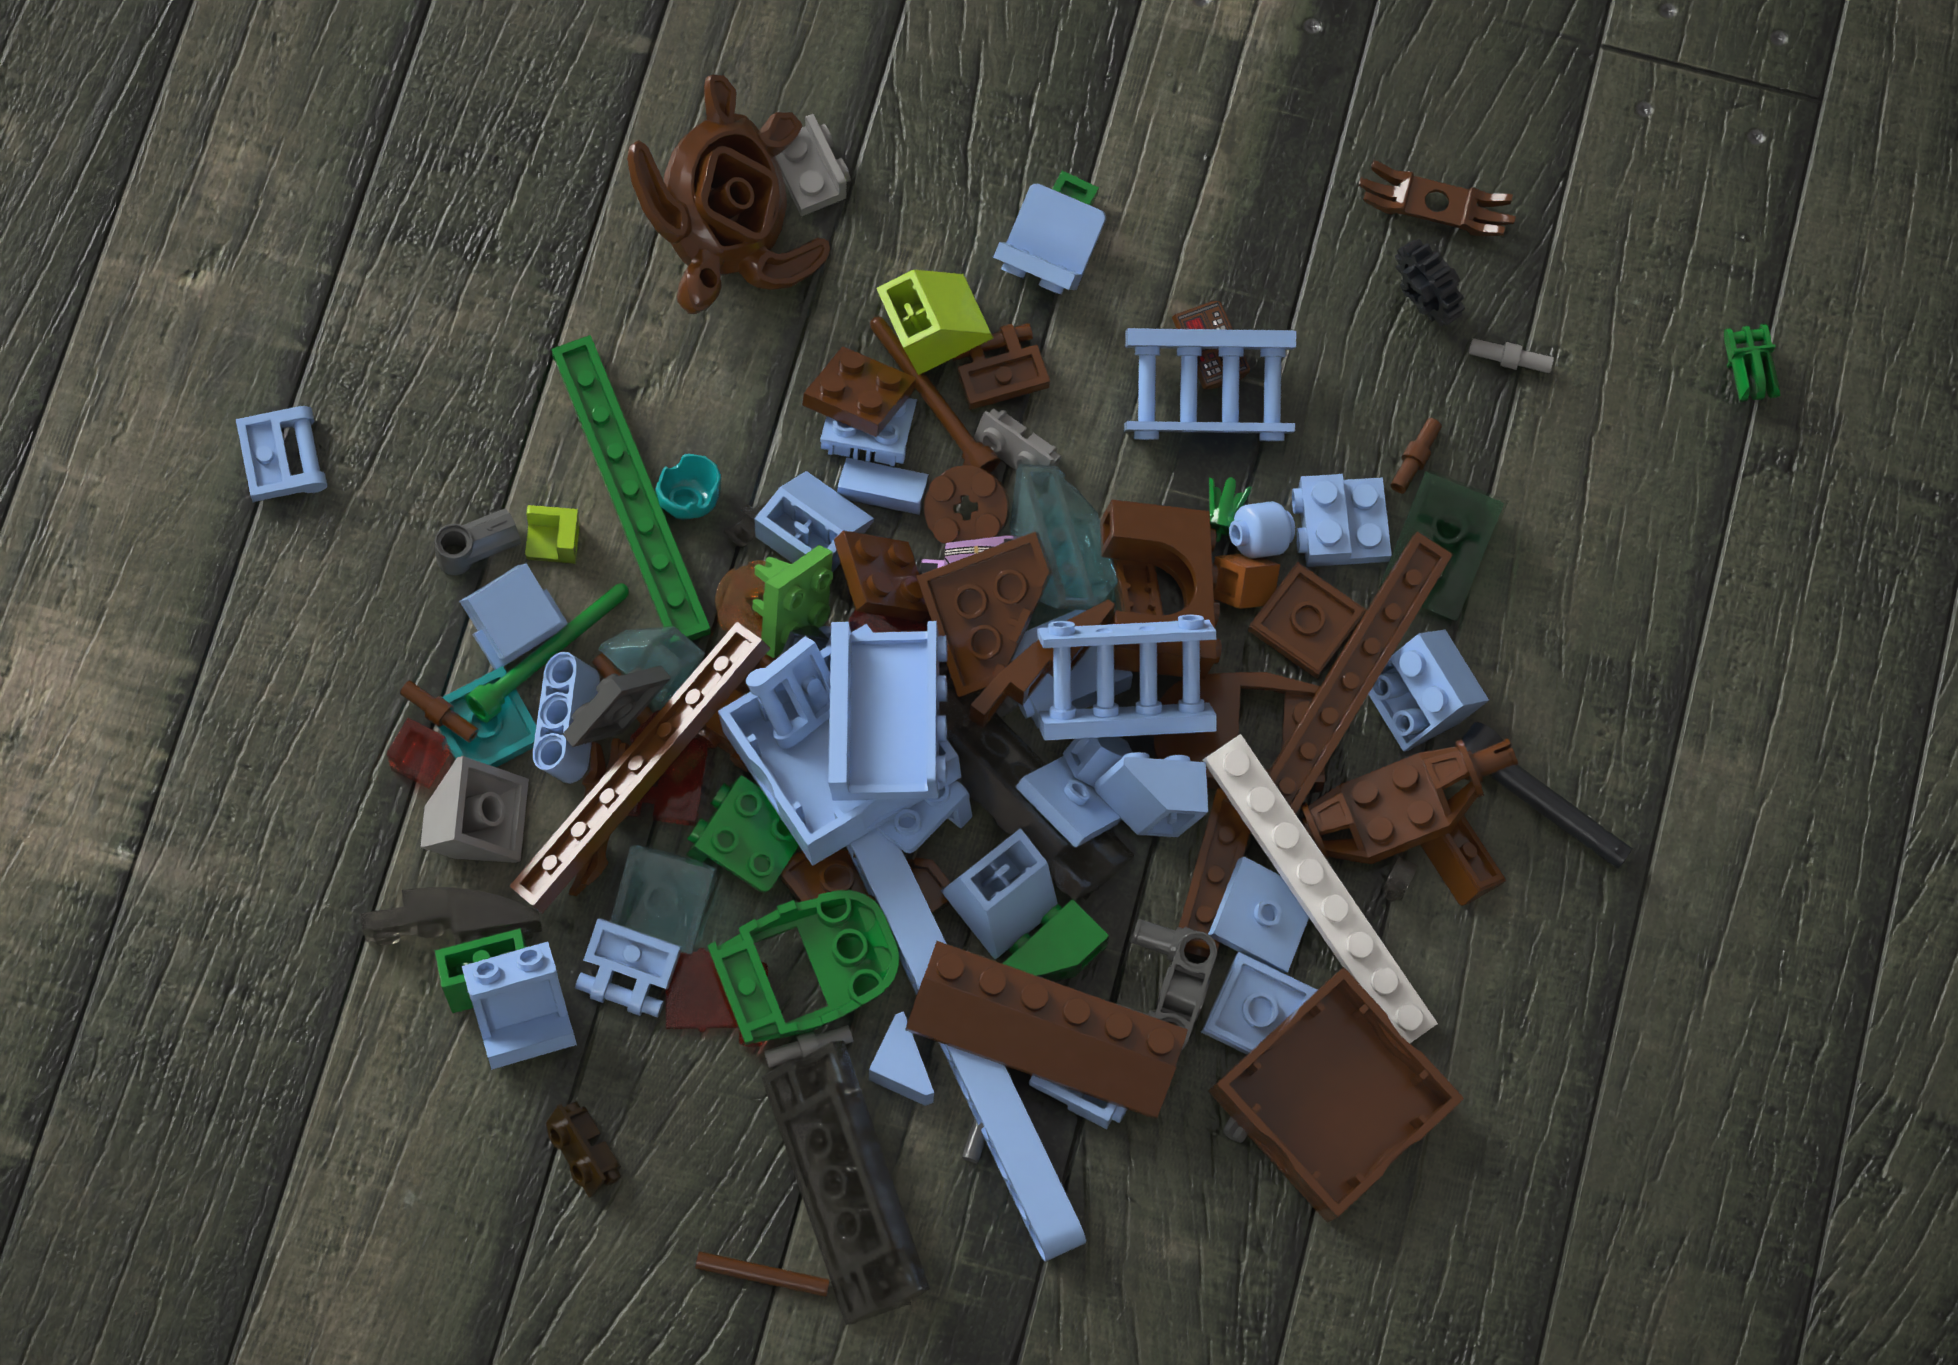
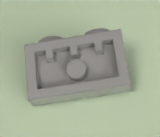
(811, 169)

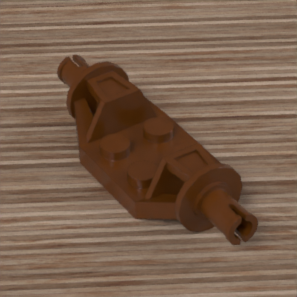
(1402, 802)

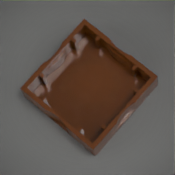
(1335, 1095)

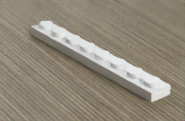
(1317, 886)

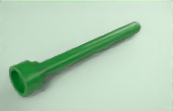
(487, 700)

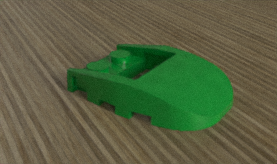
(847, 949)

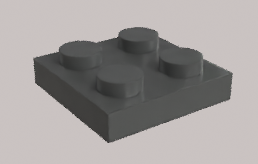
(616, 705)

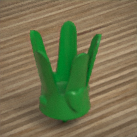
(1224, 507)

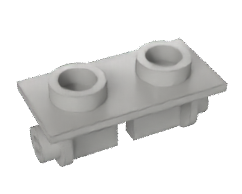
(1006, 440)

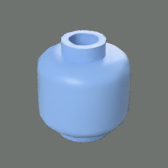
(1262, 530)

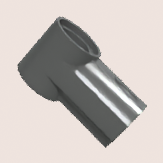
(478, 538)

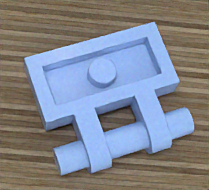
(633, 955)

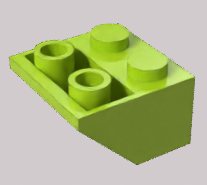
(934, 316)

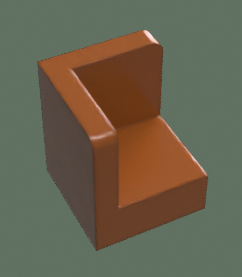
(1245, 581)

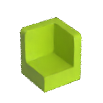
(552, 534)

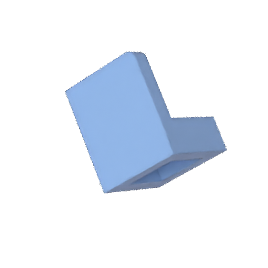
(1094, 756)

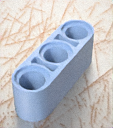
(565, 688)

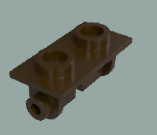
(570, 1132)

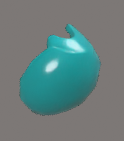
(689, 487)

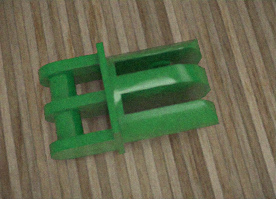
(1752, 365)

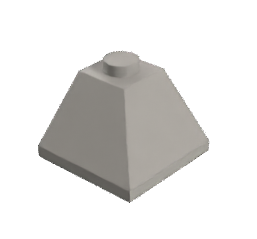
(476, 813)

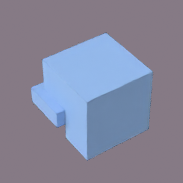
(512, 615)

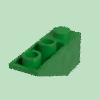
(1061, 946)

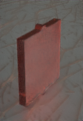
(697, 995)

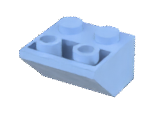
(806, 516)
(1426, 689)
(1156, 794)
(1004, 893)

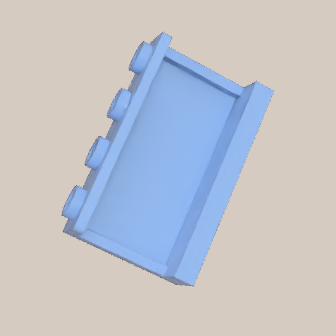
(886, 714)

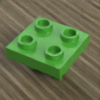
(793, 596)

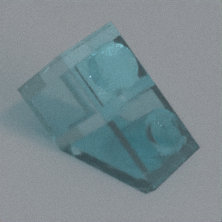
(654, 648)

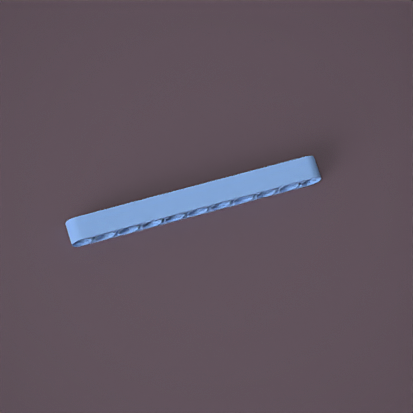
(982, 1081)

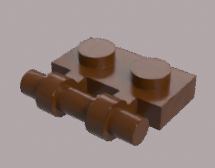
(1003, 375)

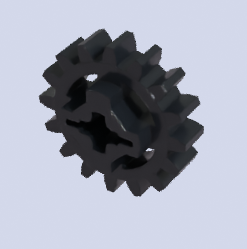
(1429, 282)

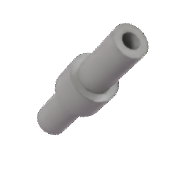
(1511, 355)
(806, 1045)

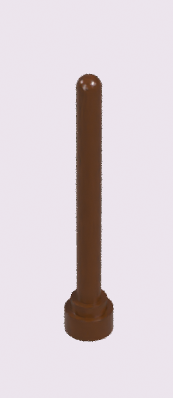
(973, 453)

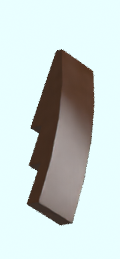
(1031, 667)

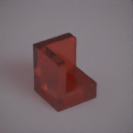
(418, 753)

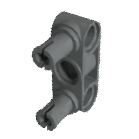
(1184, 981)

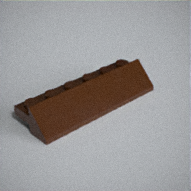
(1046, 1030)

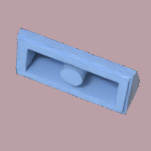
(882, 485)

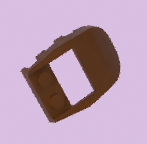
(1223, 694)

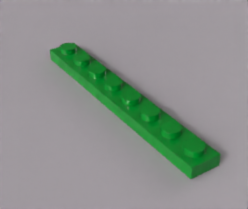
(630, 488)

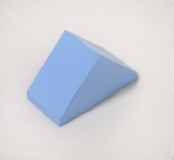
(900, 1064)

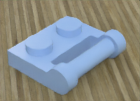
(267, 457)
(807, 684)

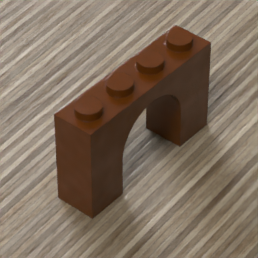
(1183, 547)

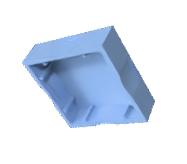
(799, 776)

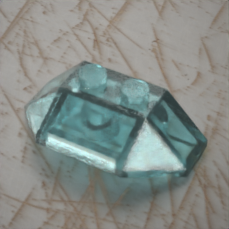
(1069, 536)

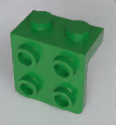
(744, 835)

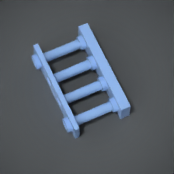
(1231, 347)
(1148, 715)

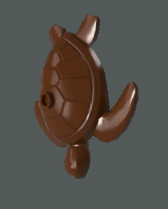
(724, 201)

